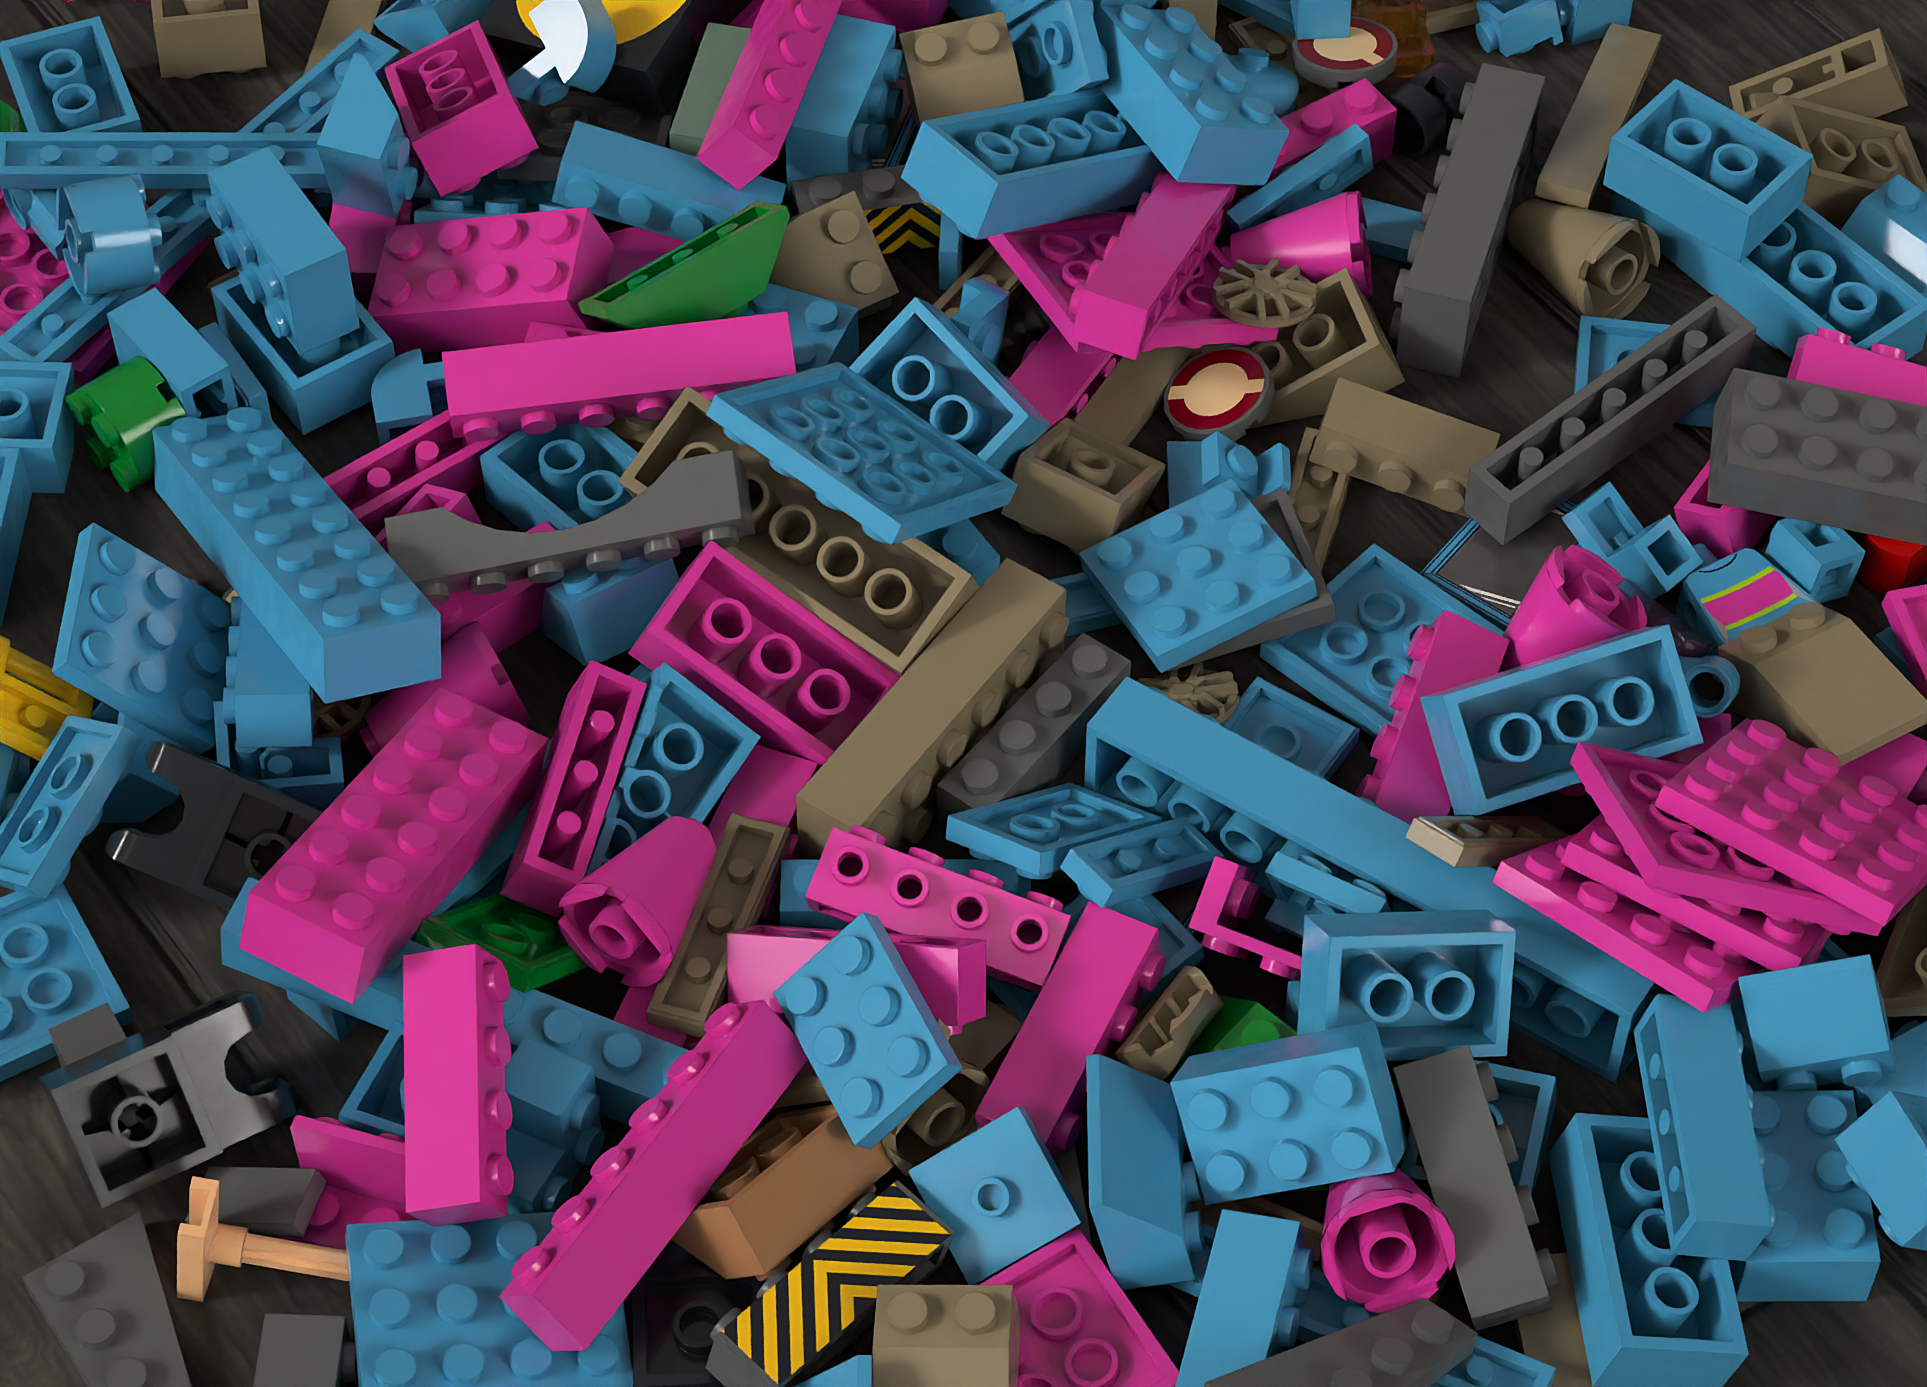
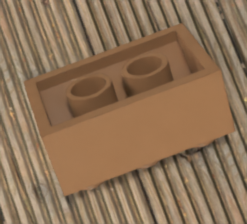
(780, 1193)

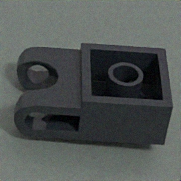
(219, 829)
(185, 1097)

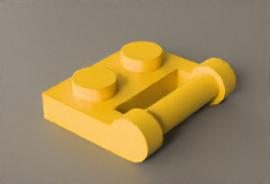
(29, 715)

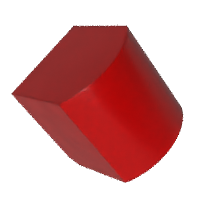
(1891, 563)

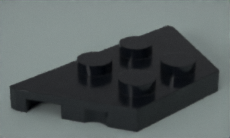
(674, 1315)

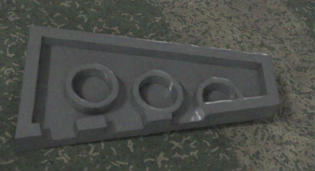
(111, 1310)
(1393, 1349)

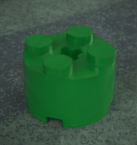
(120, 417)

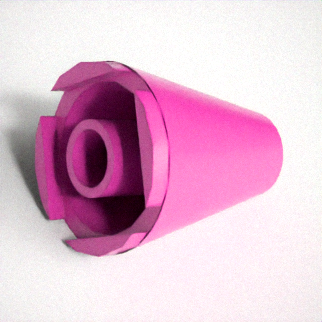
(1315, 238)
(1570, 607)
(468, 670)
(640, 902)
(1384, 1241)

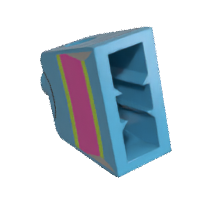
(1735, 594)

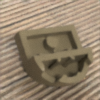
(834, 255)
(1170, 1024)

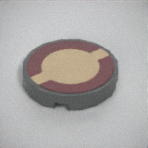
(1366, 54)
(1219, 392)

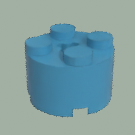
(108, 234)

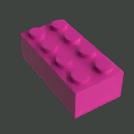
(460, 110)
(488, 278)
(763, 657)

